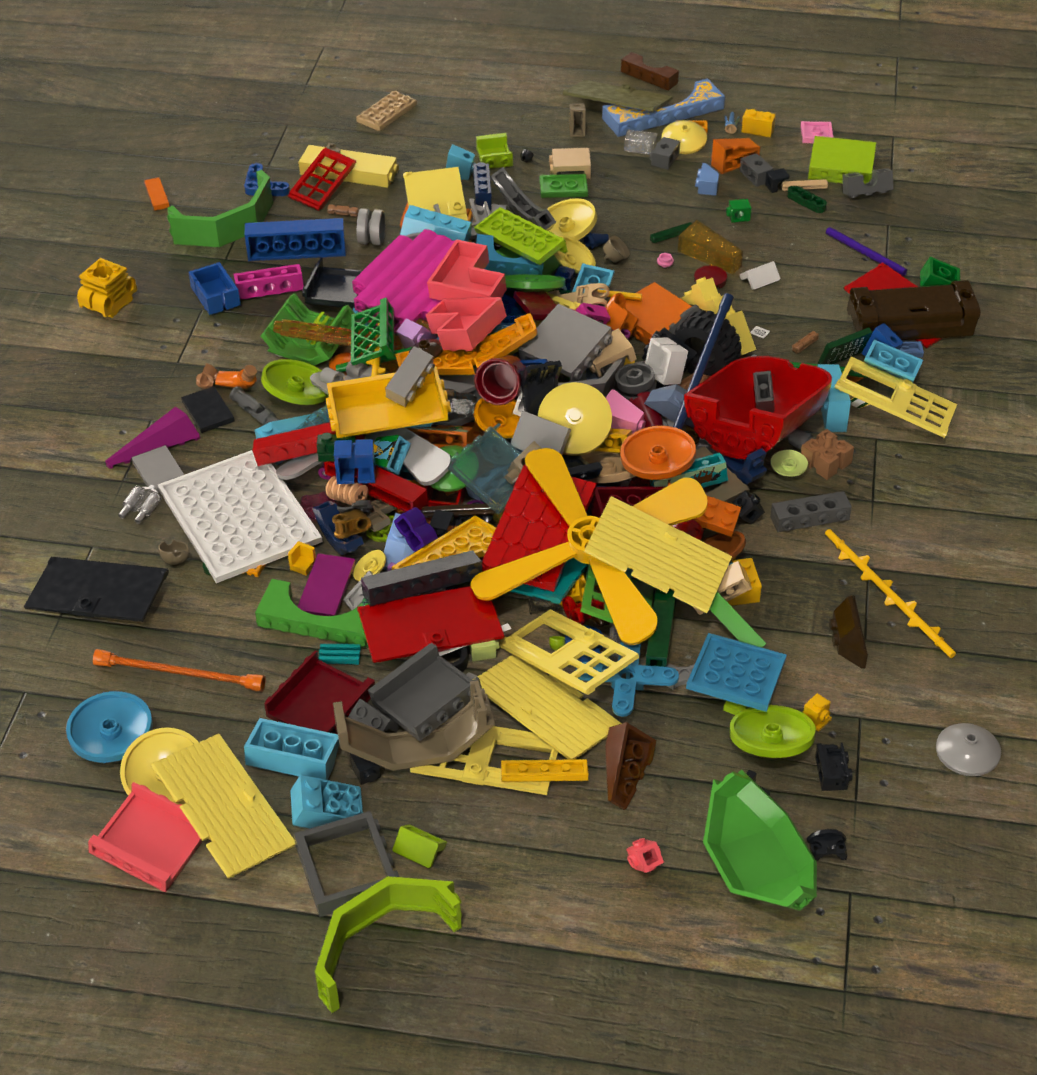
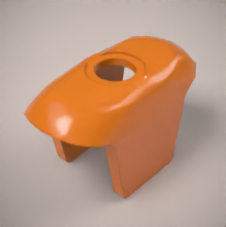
(619, 315)

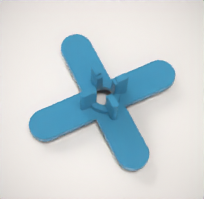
(625, 688)

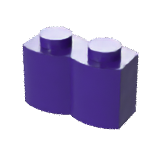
(415, 529)

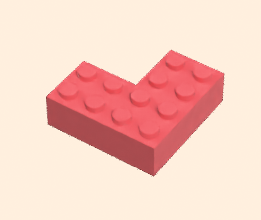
(464, 274)
(465, 321)

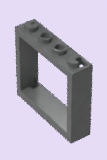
(327, 904)

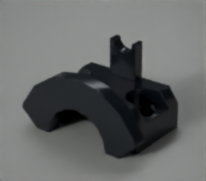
(827, 842)

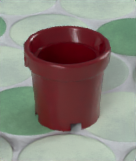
(499, 379)

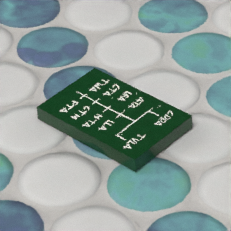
(845, 347)

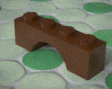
(661, 77)

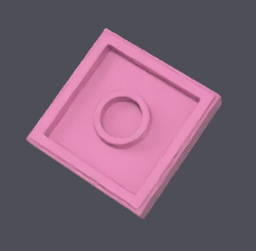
(812, 129)

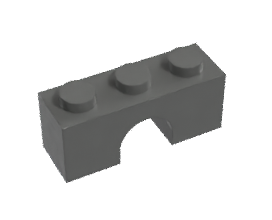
(880, 182)

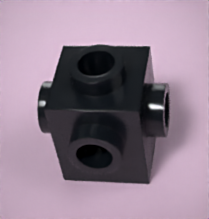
(750, 506)

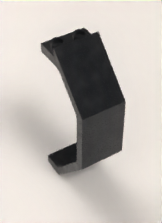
(535, 385)

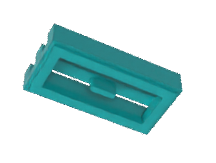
(340, 653)

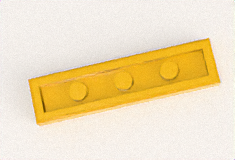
(544, 770)

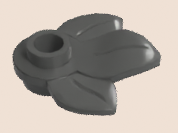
(364, 505)

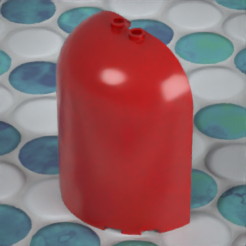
(726, 404)

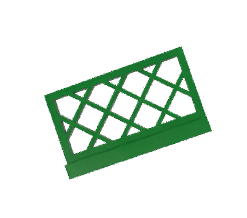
(384, 329)

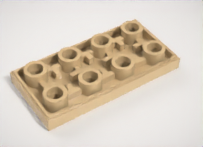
(386, 110)

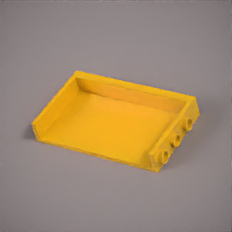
(363, 408)

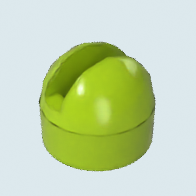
(556, 642)

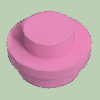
(665, 260)

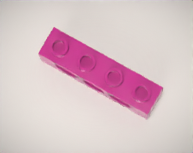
(269, 281)

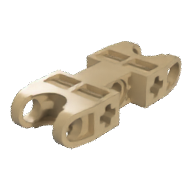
(589, 296)

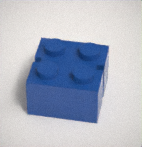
(354, 455)

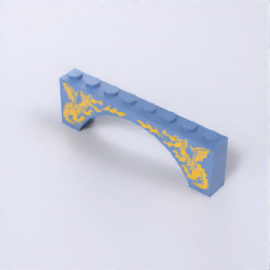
(703, 100)

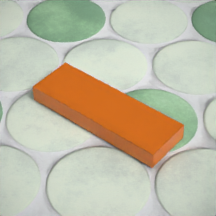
(156, 193)

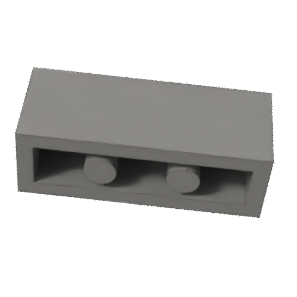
(410, 376)

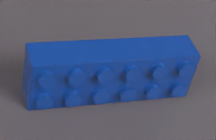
(295, 239)

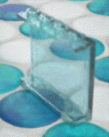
(484, 468)

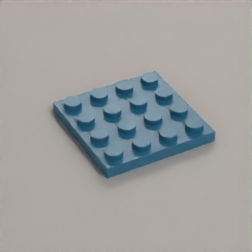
(736, 672)

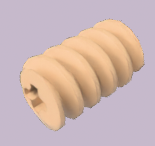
(346, 492)

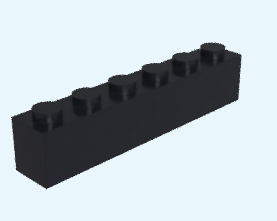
(420, 578)

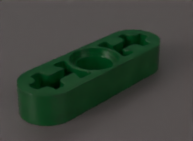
(800, 195)

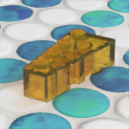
(709, 247)

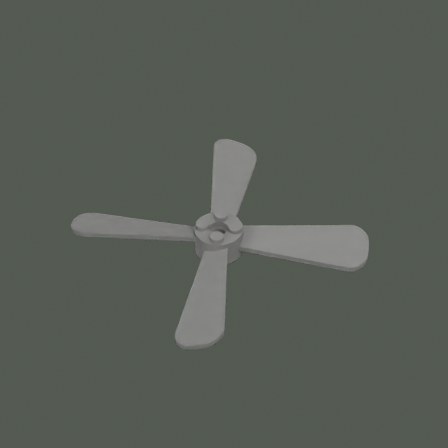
(423, 458)

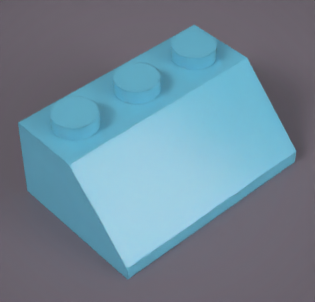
(893, 361)

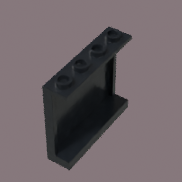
(330, 286)

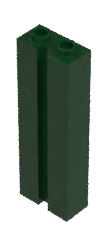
(660, 641)

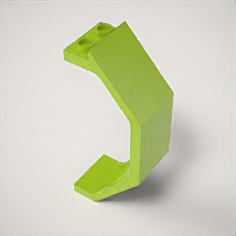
(371, 905)

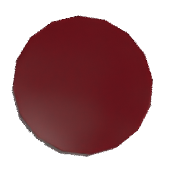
(710, 271)

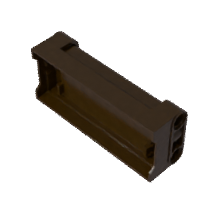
(917, 311)

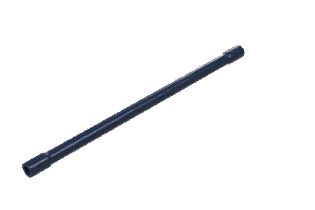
(724, 307)

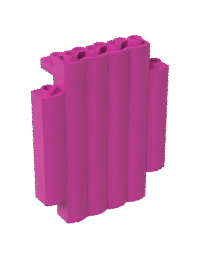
(402, 276)

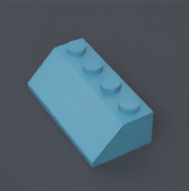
(418, 219)
(291, 749)

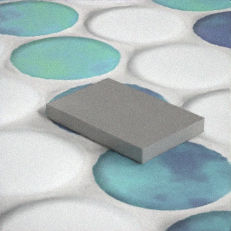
(542, 431)
(157, 466)

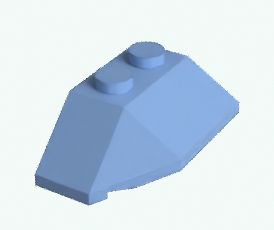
(396, 546)

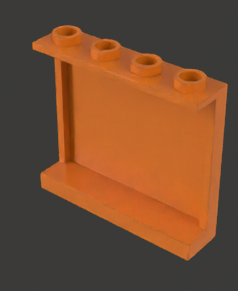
(655, 311)

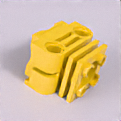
(106, 288)

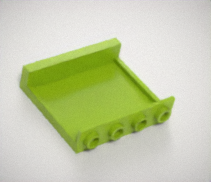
(841, 156)

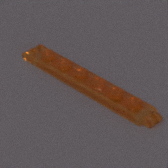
(321, 333)

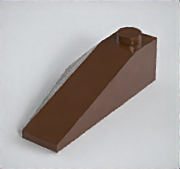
(626, 758)

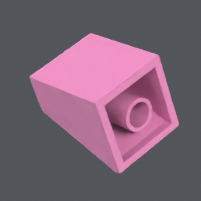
(624, 413)

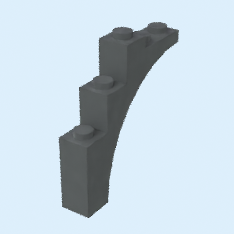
(520, 203)

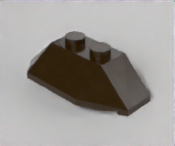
(848, 632)

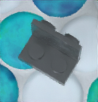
(371, 716)

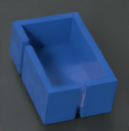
(214, 288)

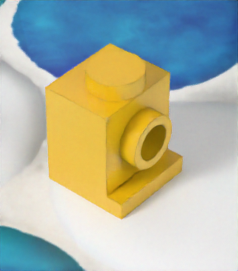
(818, 711)

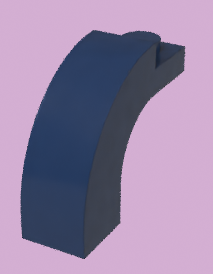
(748, 470)
(324, 514)

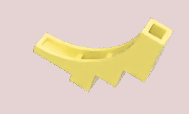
(707, 298)

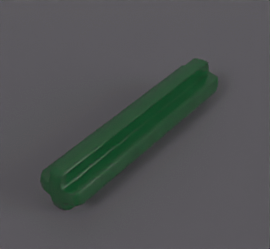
(668, 233)

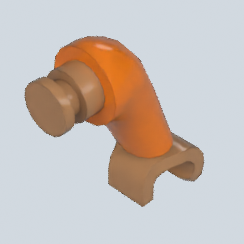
(245, 378)

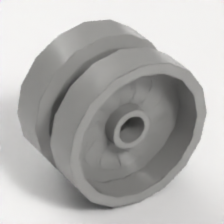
(371, 226)

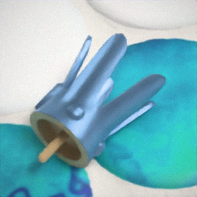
(731, 126)

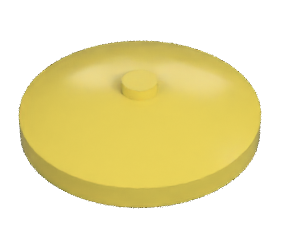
(573, 218)
(581, 410)
(147, 749)

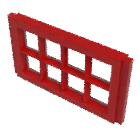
(306, 200)

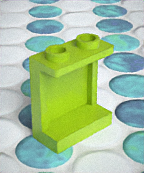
(494, 150)

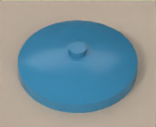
(107, 725)

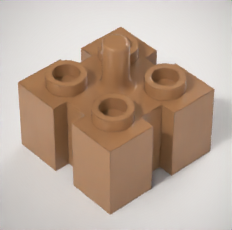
(827, 453)

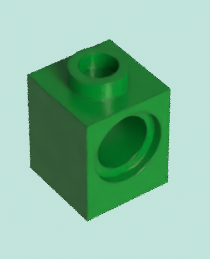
(739, 210)

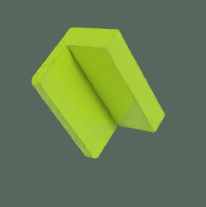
(418, 845)

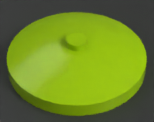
(291, 382)
(772, 733)

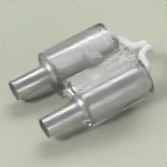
(141, 501)

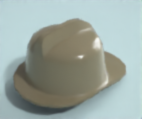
(615, 249)

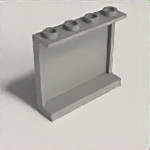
(568, 338)

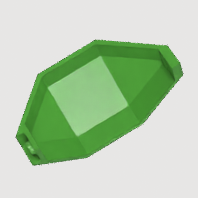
(758, 845)

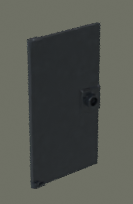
(97, 589)

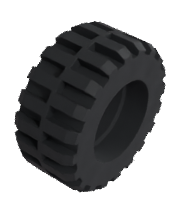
(698, 327)

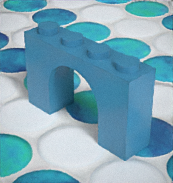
(506, 265)

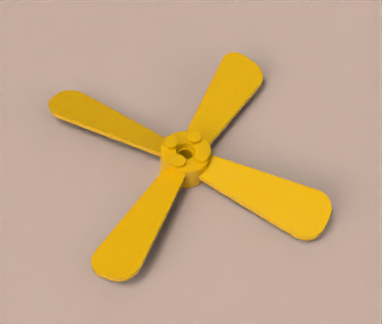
(627, 607)

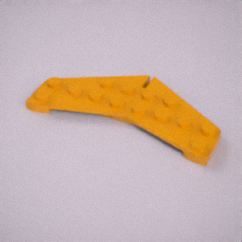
(493, 346)

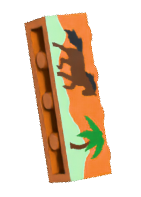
(445, 435)

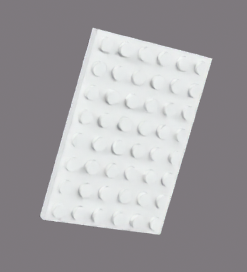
(238, 515)

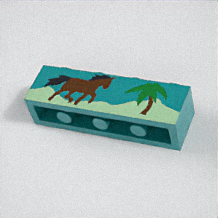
(705, 470)

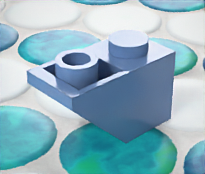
(707, 180)

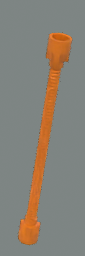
(105, 658)

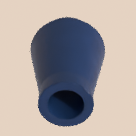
(594, 240)

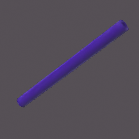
(865, 250)

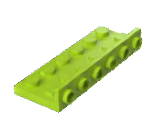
(521, 236)

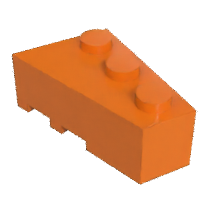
(728, 153)

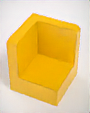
(302, 558)

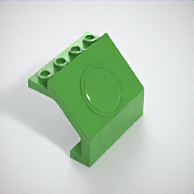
(298, 348)

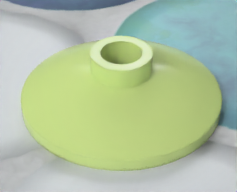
(789, 463)

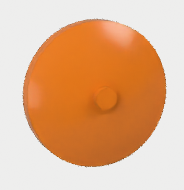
(658, 452)

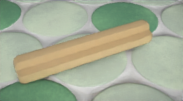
(806, 184)

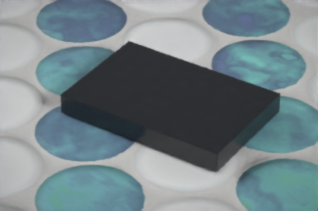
(207, 409)

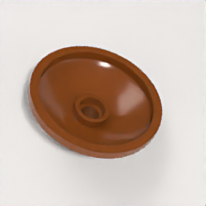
(730, 545)

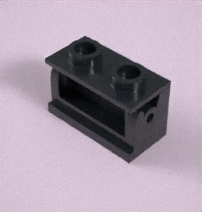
(833, 767)

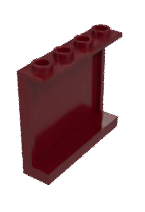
(310, 692)

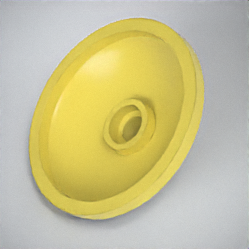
(690, 134)
(576, 254)

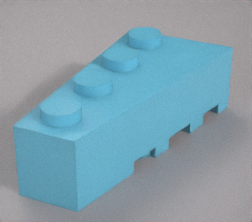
(837, 406)

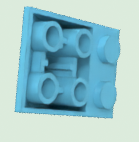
(323, 801)

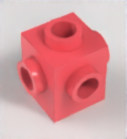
(644, 855)

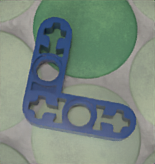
(251, 186)

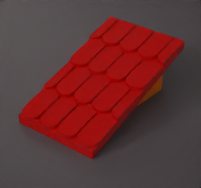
(531, 526)

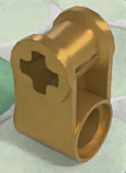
(347, 523)

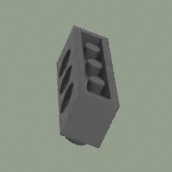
(810, 511)

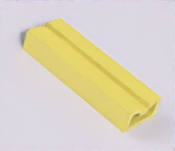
(368, 170)

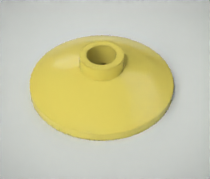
(372, 561)

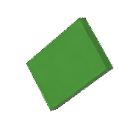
(563, 185)

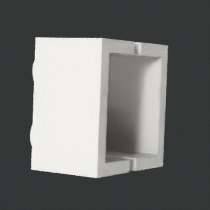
(666, 360)

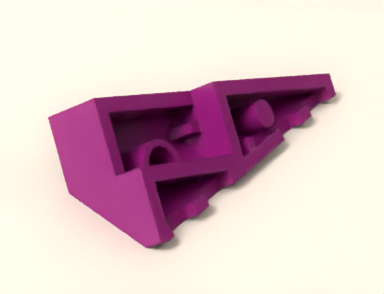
(169, 430)

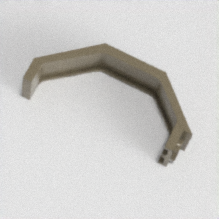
(403, 750)

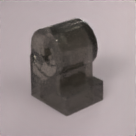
(536, 604)

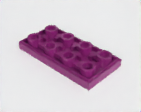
(326, 585)

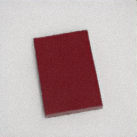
(536, 303)

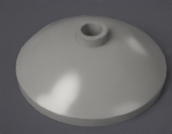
(968, 749)

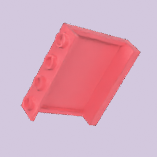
(147, 838)

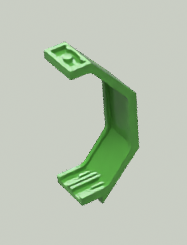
(225, 227)

